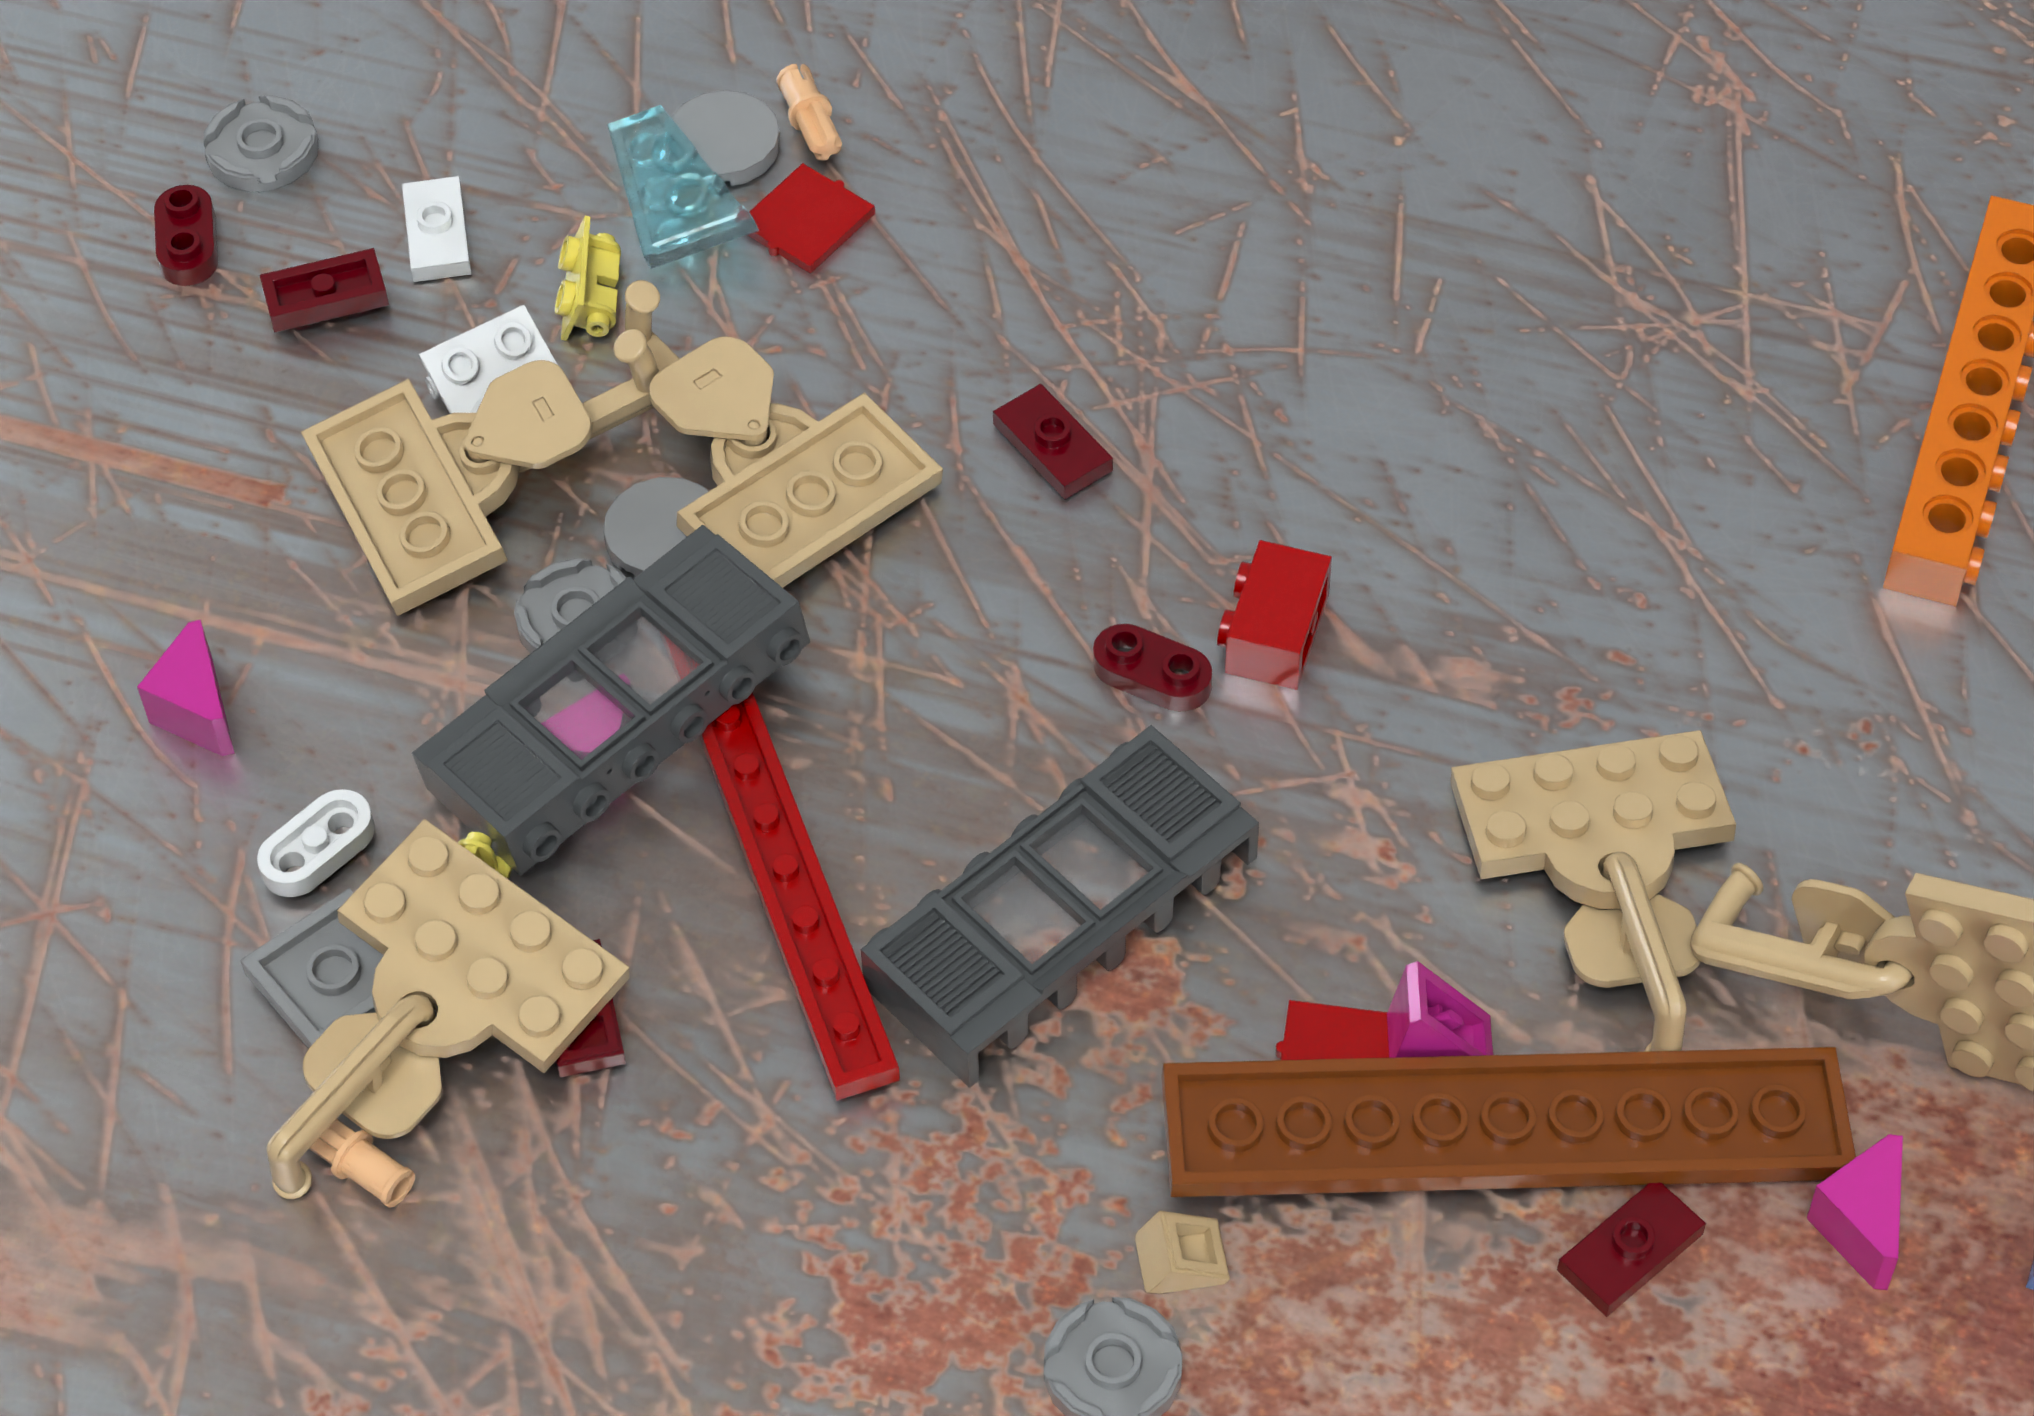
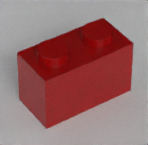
(1275, 614)

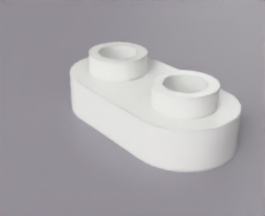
(311, 843)

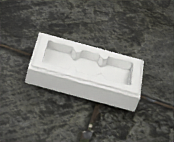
(436, 229)

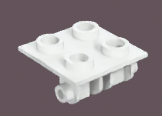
(471, 361)

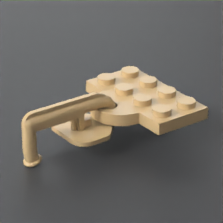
(783, 480)
(425, 485)
(1612, 815)
(453, 944)
(1952, 962)

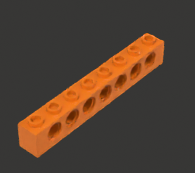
(1971, 414)

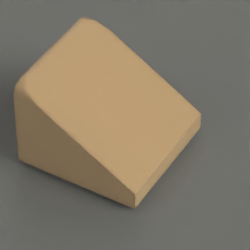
(1180, 1253)

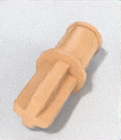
(809, 111)
(357, 1158)

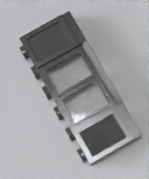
(612, 697)
(1056, 900)

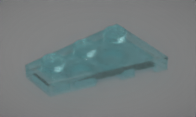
(672, 190)

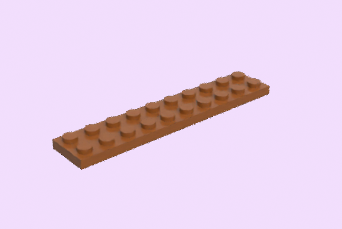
(1504, 1121)

